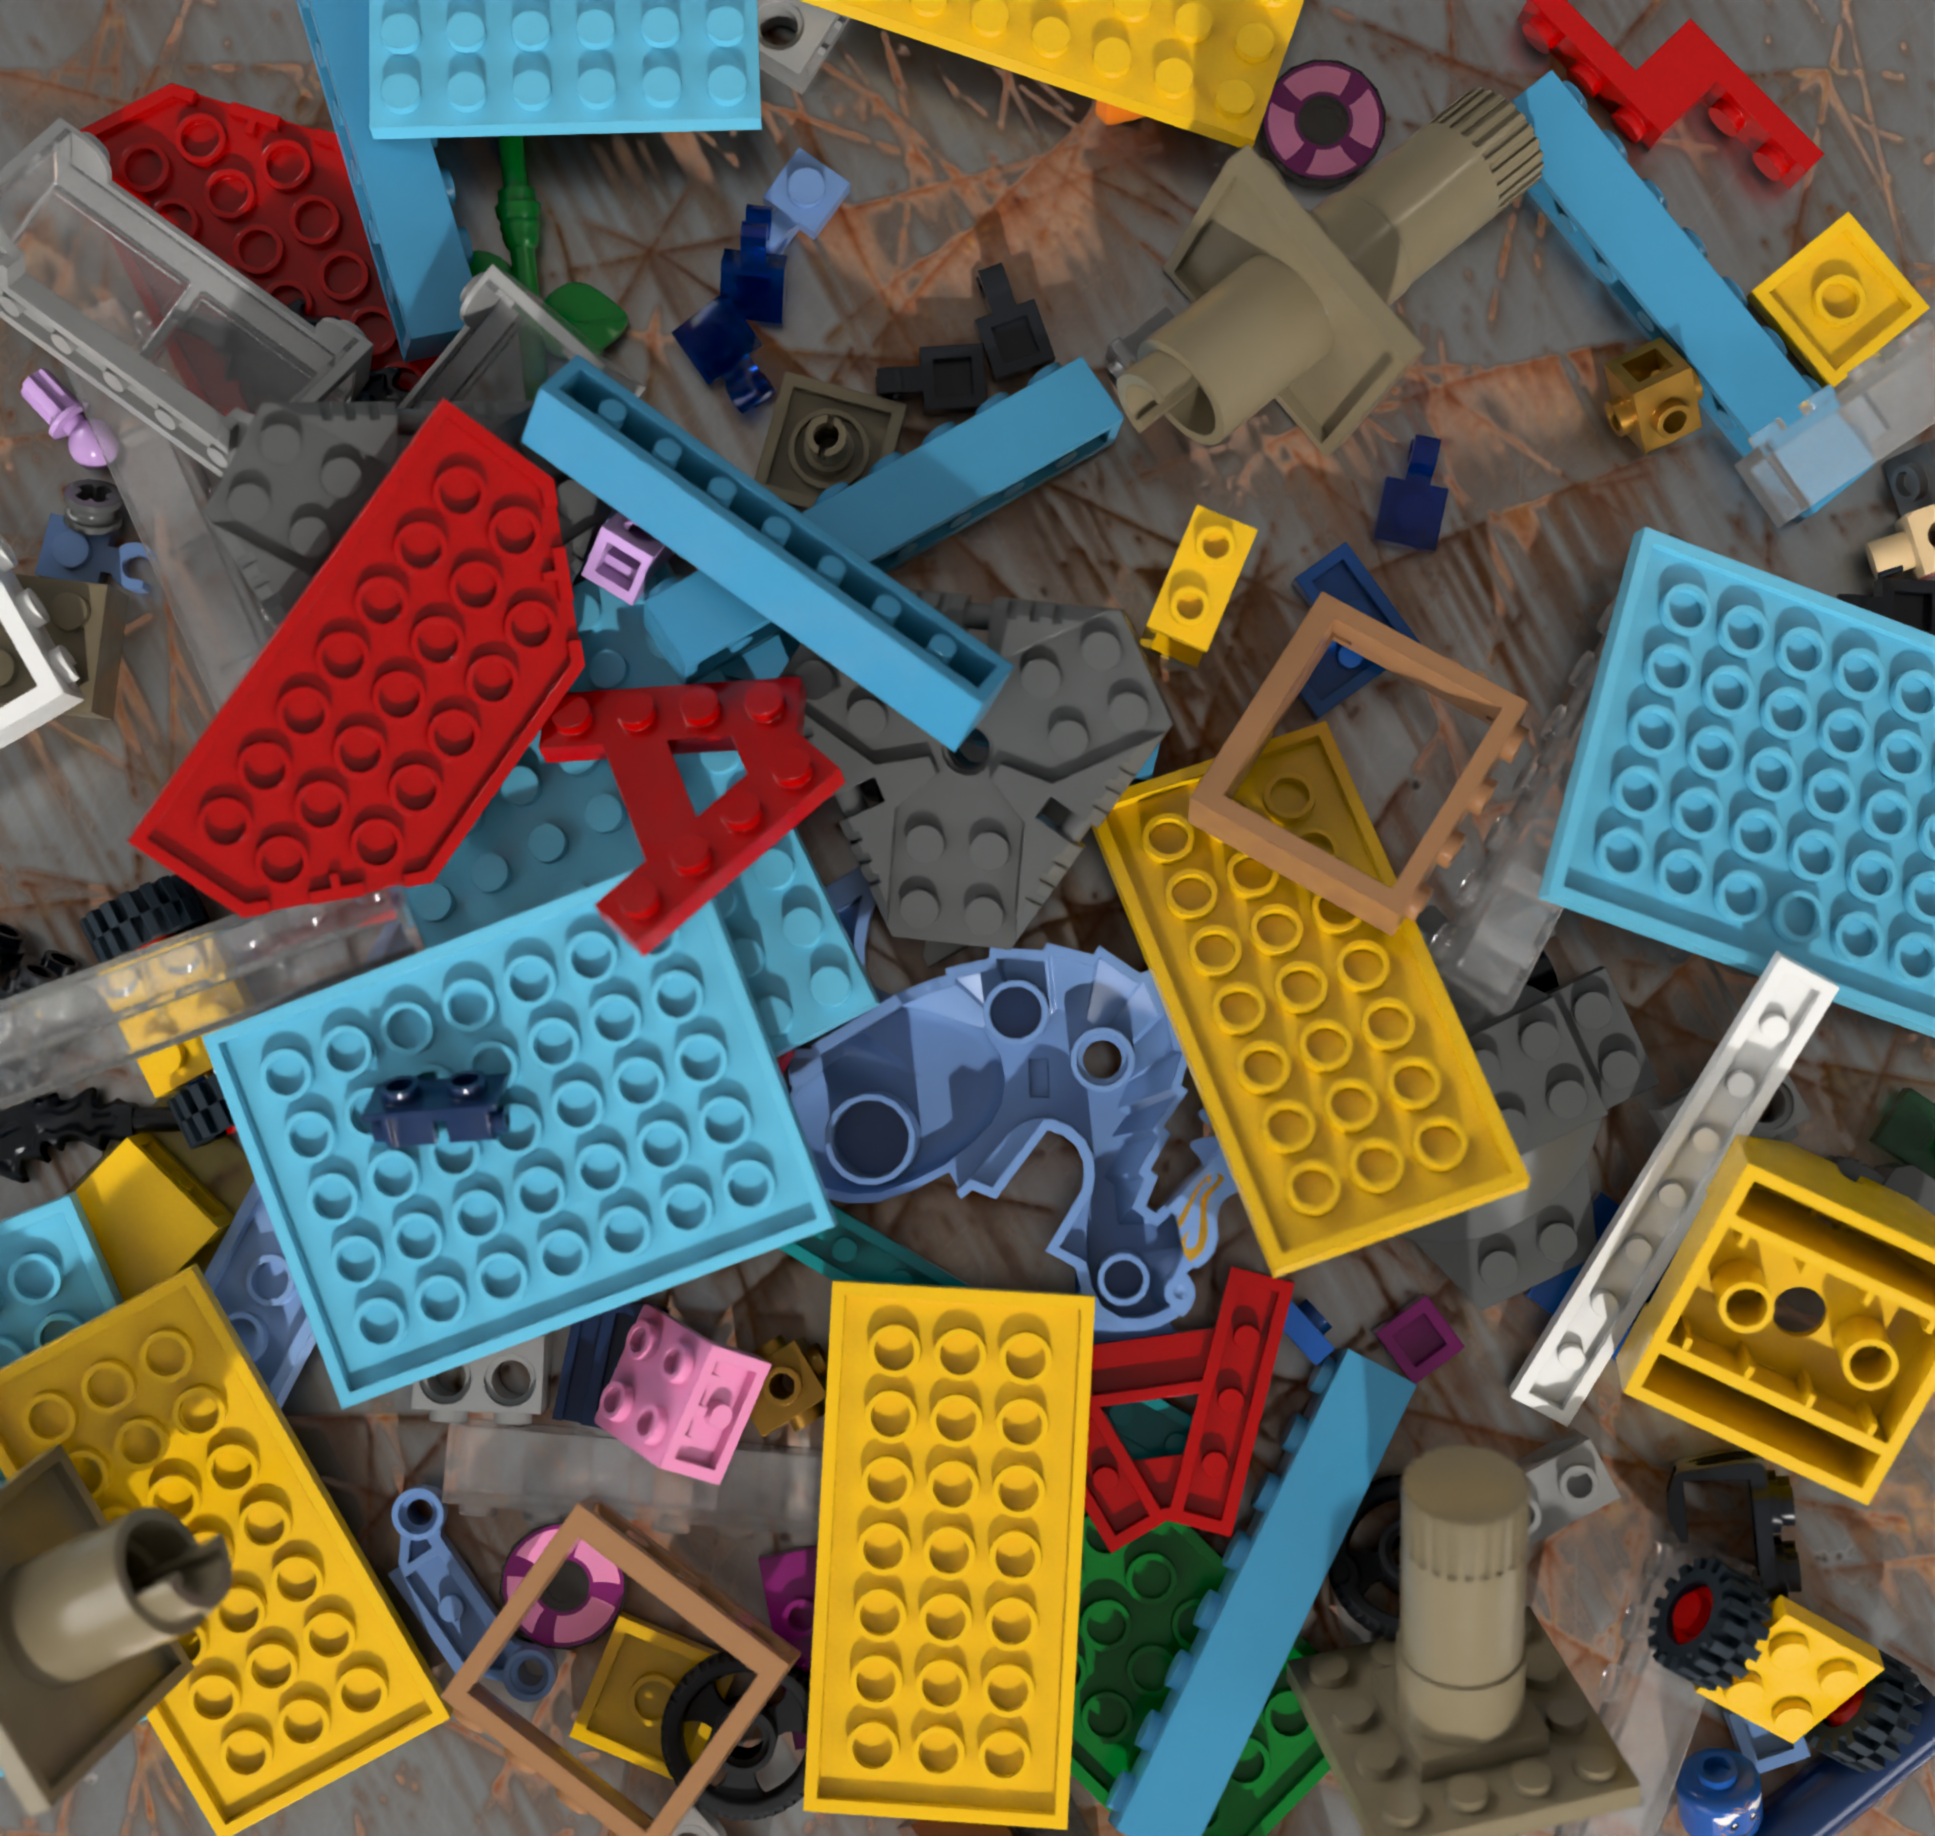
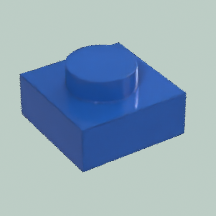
(1306, 1330)

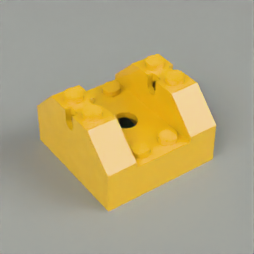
(1813, 1399)

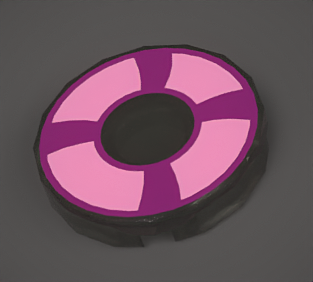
(1323, 123)
(579, 1600)

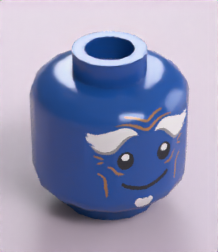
(1719, 1794)

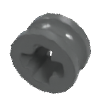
(92, 507)

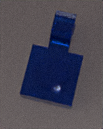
(753, 275)
(721, 346)
(1410, 507)

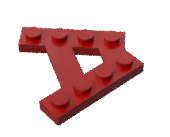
(686, 853)
(1230, 1374)

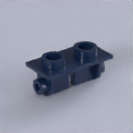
(407, 1109)

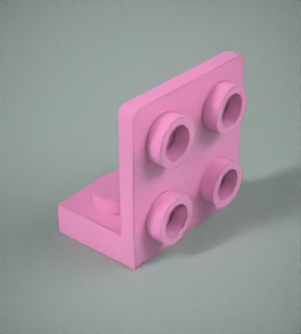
(680, 1396)

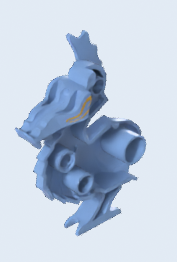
(976, 1074)

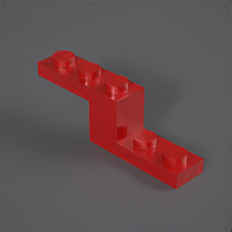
(1668, 86)

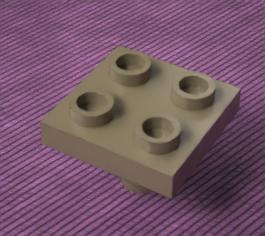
(824, 438)

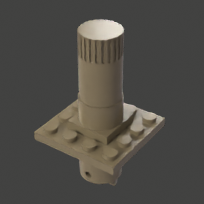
(1303, 297)
(88, 1622)
(1471, 1707)

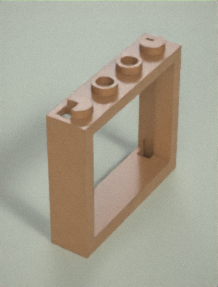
(1325, 875)
(679, 1589)

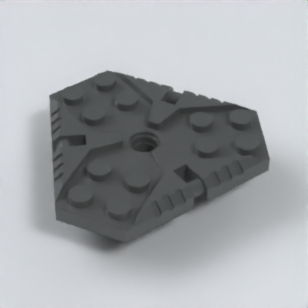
(315, 466)
(963, 841)

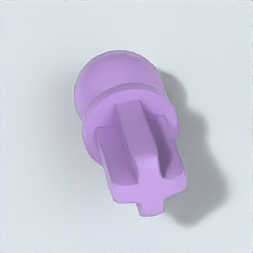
(64, 416)

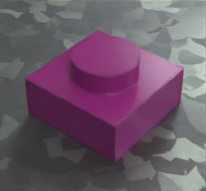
(1418, 1338)

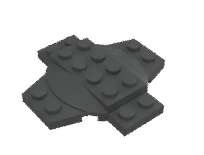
(1553, 1075)

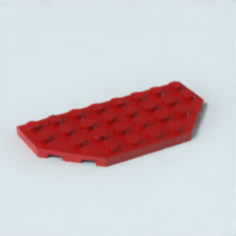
(261, 200)
(384, 689)

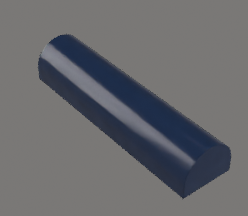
(1832, 1796)

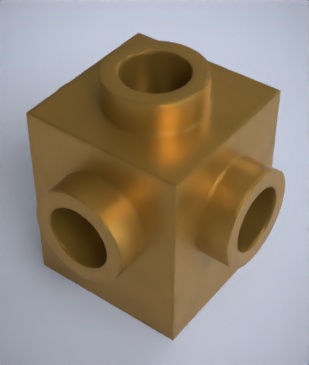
(1652, 395)
(809, 1372)

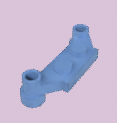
(453, 1602)

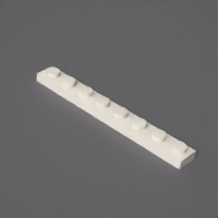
(1672, 1187)

